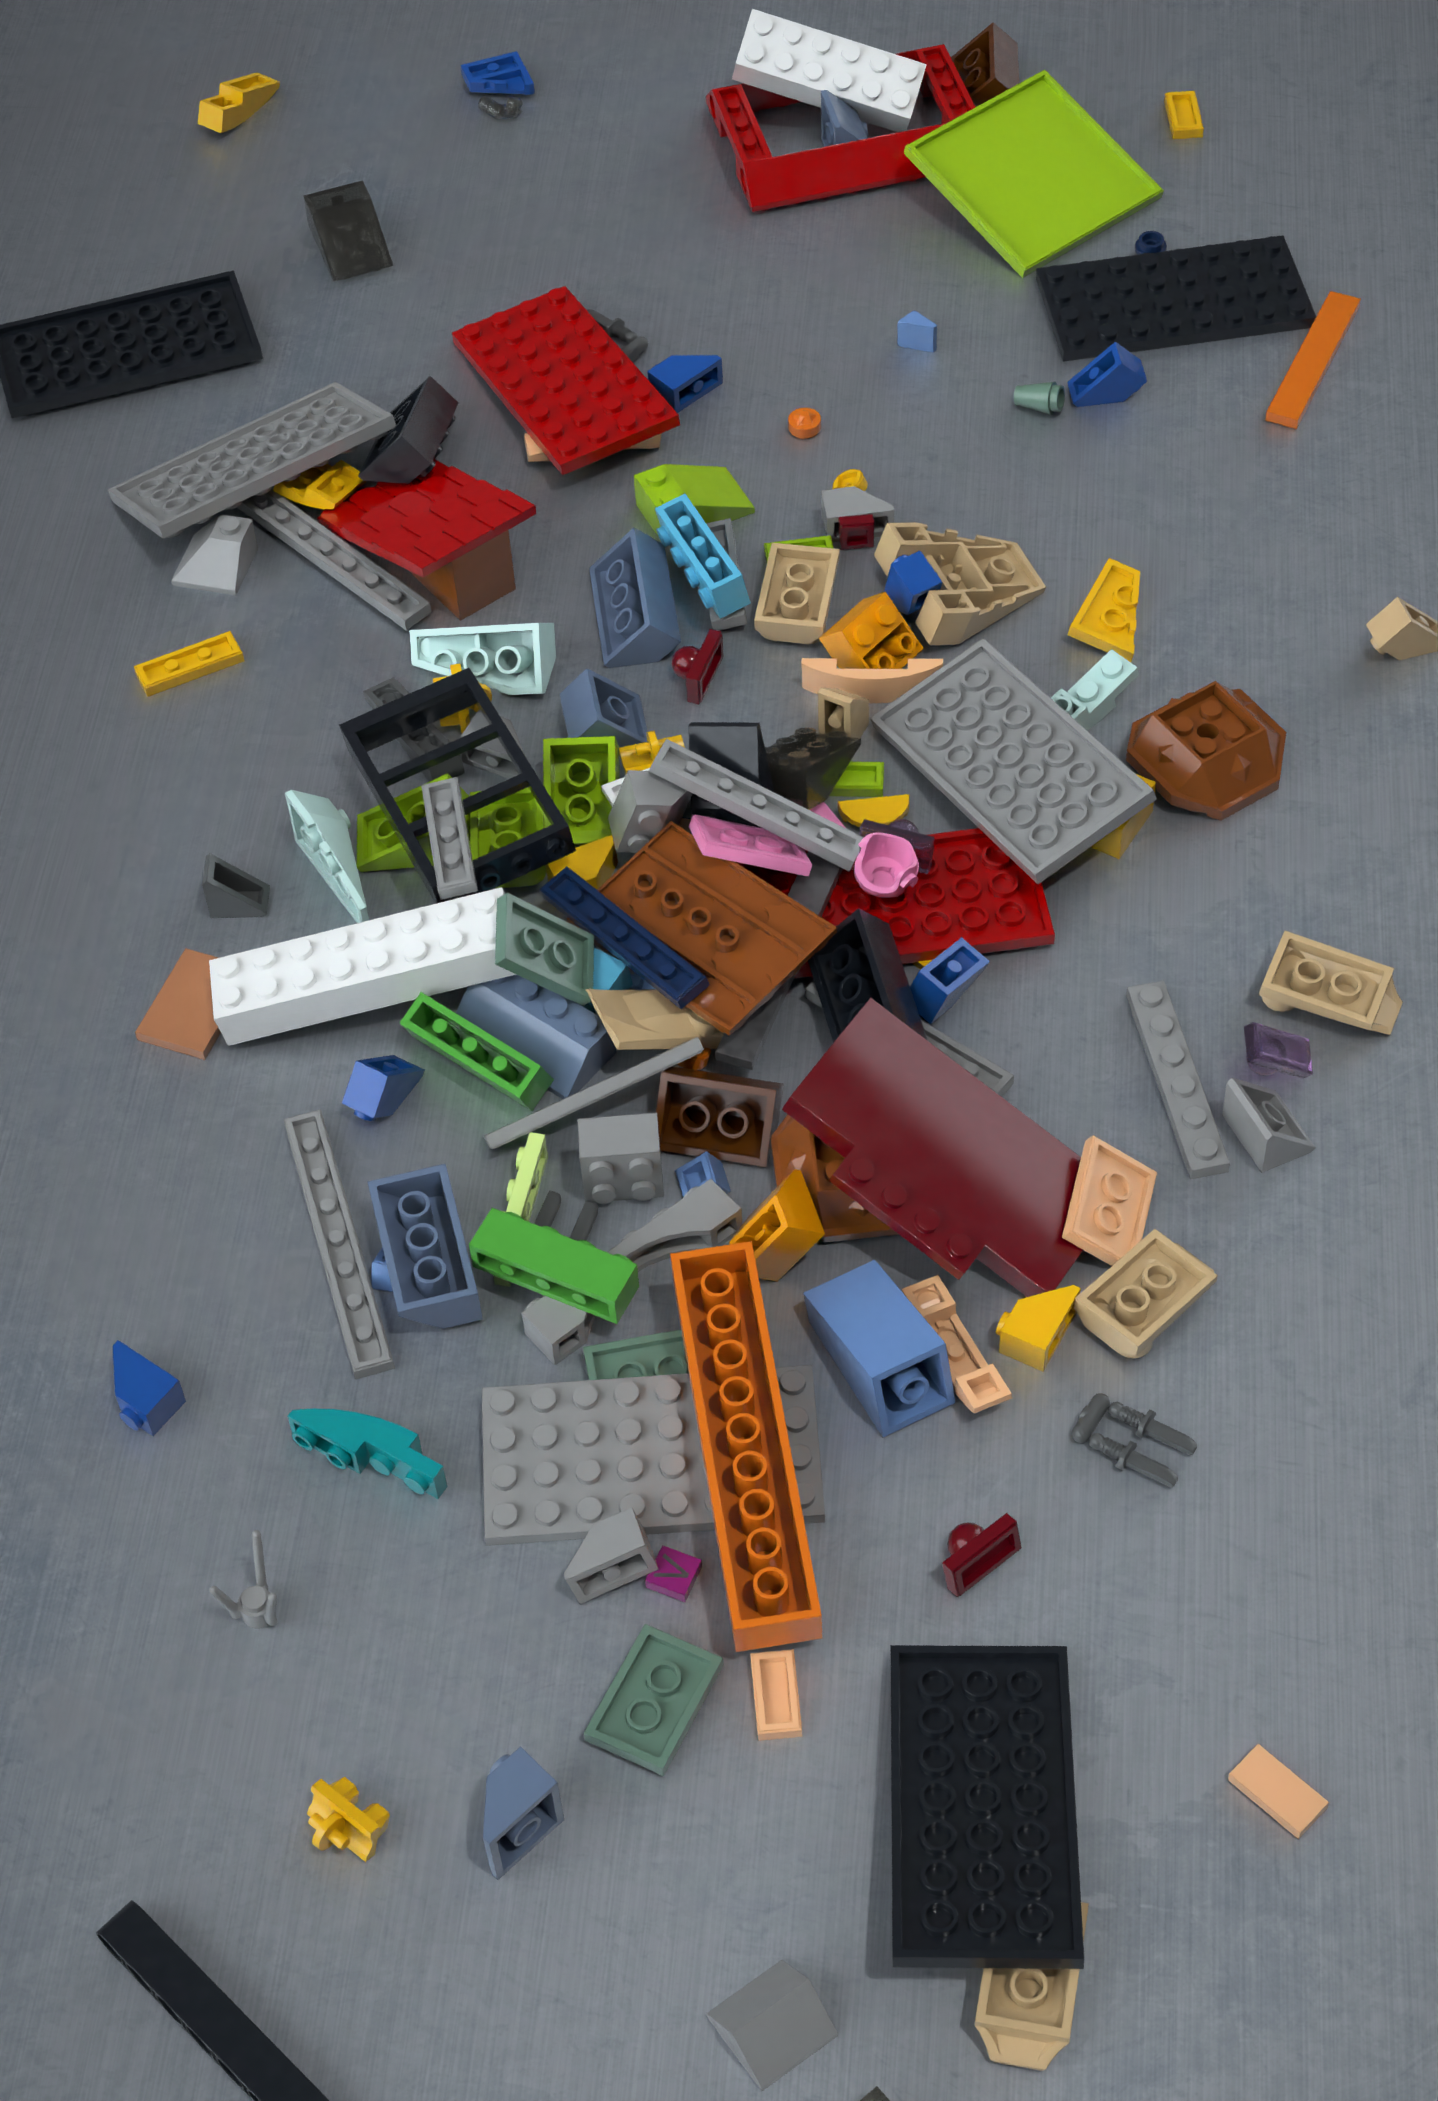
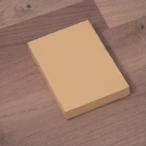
(1108, 1202)

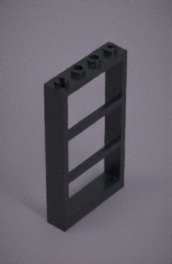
(427, 707)

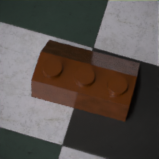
(988, 64)
(717, 1115)

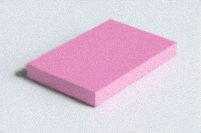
(748, 845)

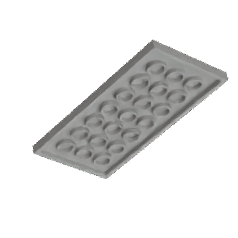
(251, 459)
(1012, 760)
(597, 1447)

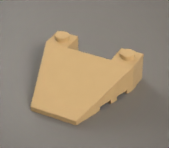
(978, 577)

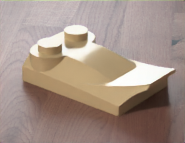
(796, 593)
(1331, 984)
(649, 1020)
(1143, 1294)
(1027, 2012)

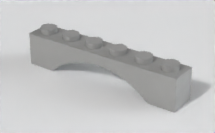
(698, 1221)

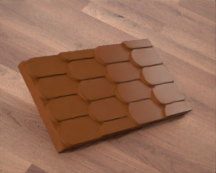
(718, 921)

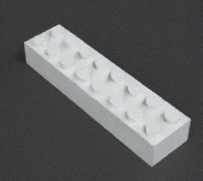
(356, 968)

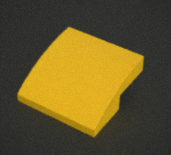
(322, 486)

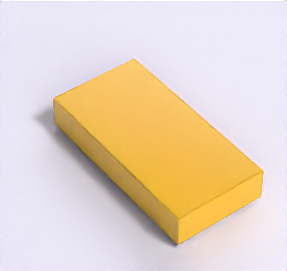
(1183, 115)

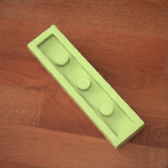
(524, 1189)

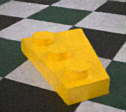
(1109, 611)

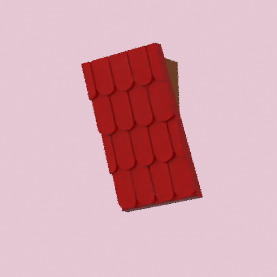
(441, 530)

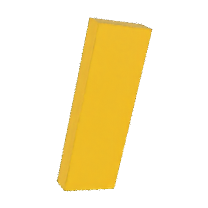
(188, 663)

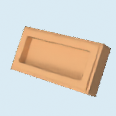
(776, 1695)
(1278, 1791)

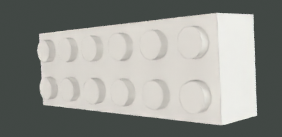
(805, 61)

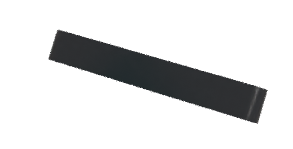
(203, 2009)

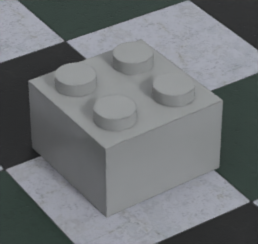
(620, 1158)

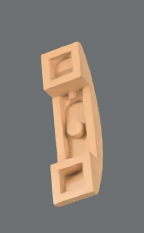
(872, 684)
(972, 1378)

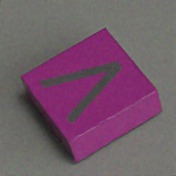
(675, 1573)

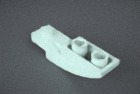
(1096, 691)

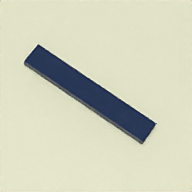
(624, 937)

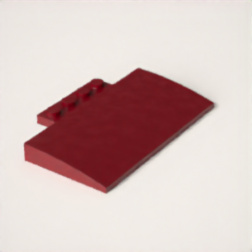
(940, 1154)

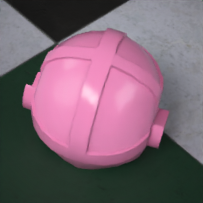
(886, 865)

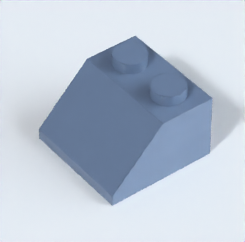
(839, 121)
(603, 708)
(519, 1809)

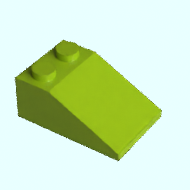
(707, 487)
(574, 777)
(377, 842)

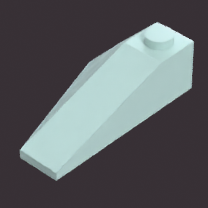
(503, 657)
(326, 842)

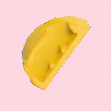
(875, 809)

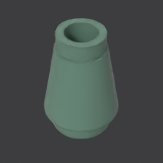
(1041, 397)

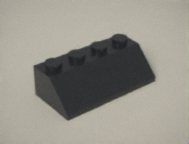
(415, 440)
(859, 966)

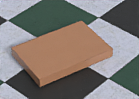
(183, 1009)

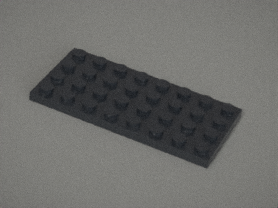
(1175, 297)
(125, 344)
(983, 1809)

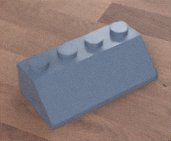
(634, 602)
(543, 1027)
(425, 1248)

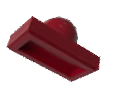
(699, 665)
(978, 1552)

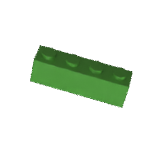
(477, 1051)
(554, 1265)

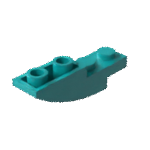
(358, 1438)

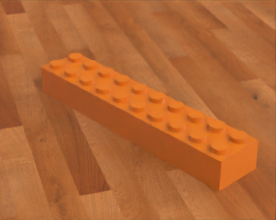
(745, 1448)

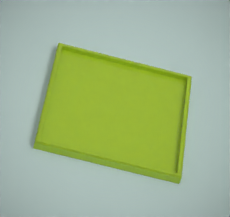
(1033, 173)

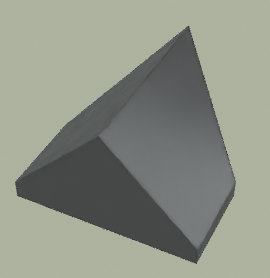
(233, 891)

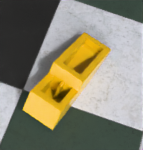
(236, 101)

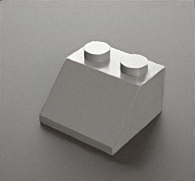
(644, 809)

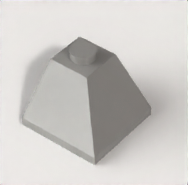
(218, 556)

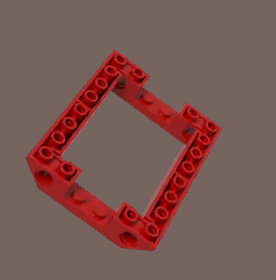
(834, 168)

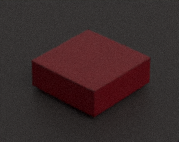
(856, 532)

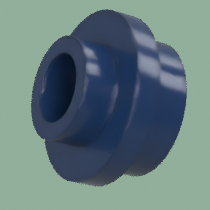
(1150, 243)

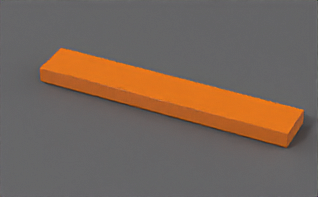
(1313, 360)

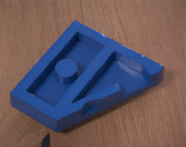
(498, 75)

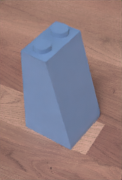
(881, 1347)

